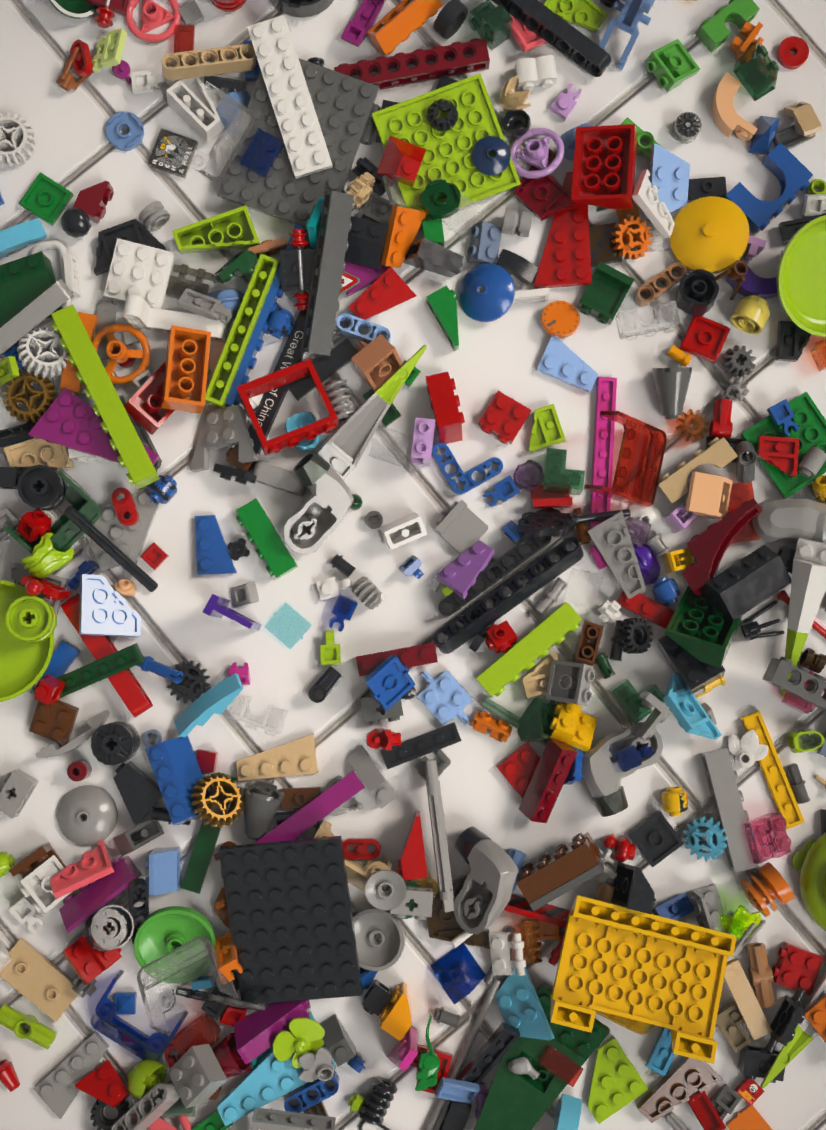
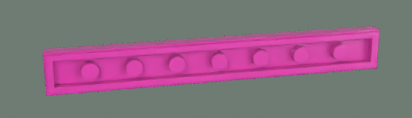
(603, 445)

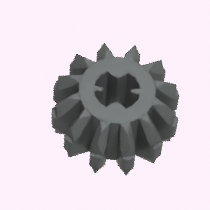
(740, 354)

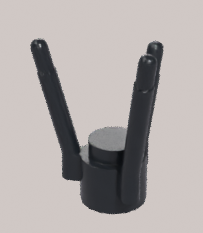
(751, 629)

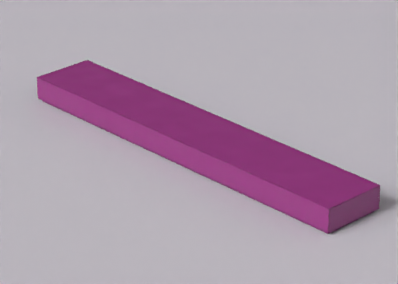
(315, 810)

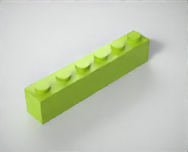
(528, 649)

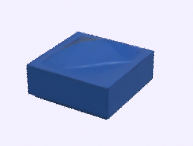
(126, 1002)

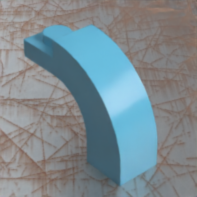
(567, 1113)

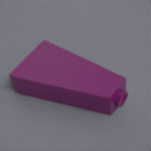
(260, 1028)

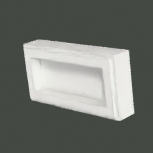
(531, 295)

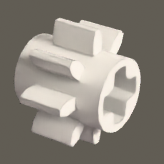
(609, 611)

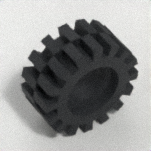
(626, 638)
(99, 1118)

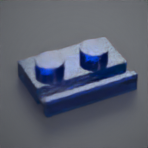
(262, 153)

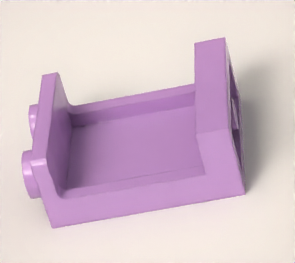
(422, 441)

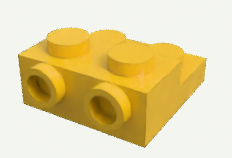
(573, 726)

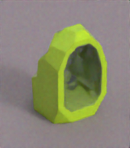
(805, 740)

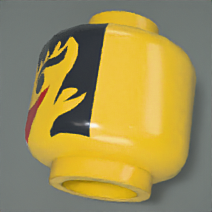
(674, 801)

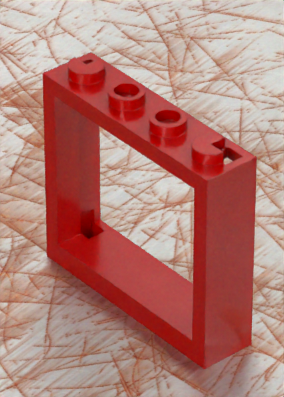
(277, 380)

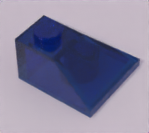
(458, 972)

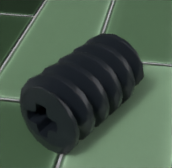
(379, 1102)

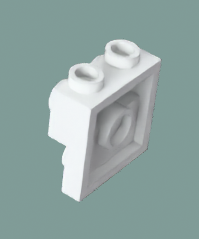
(38, 885)

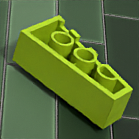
(218, 233)

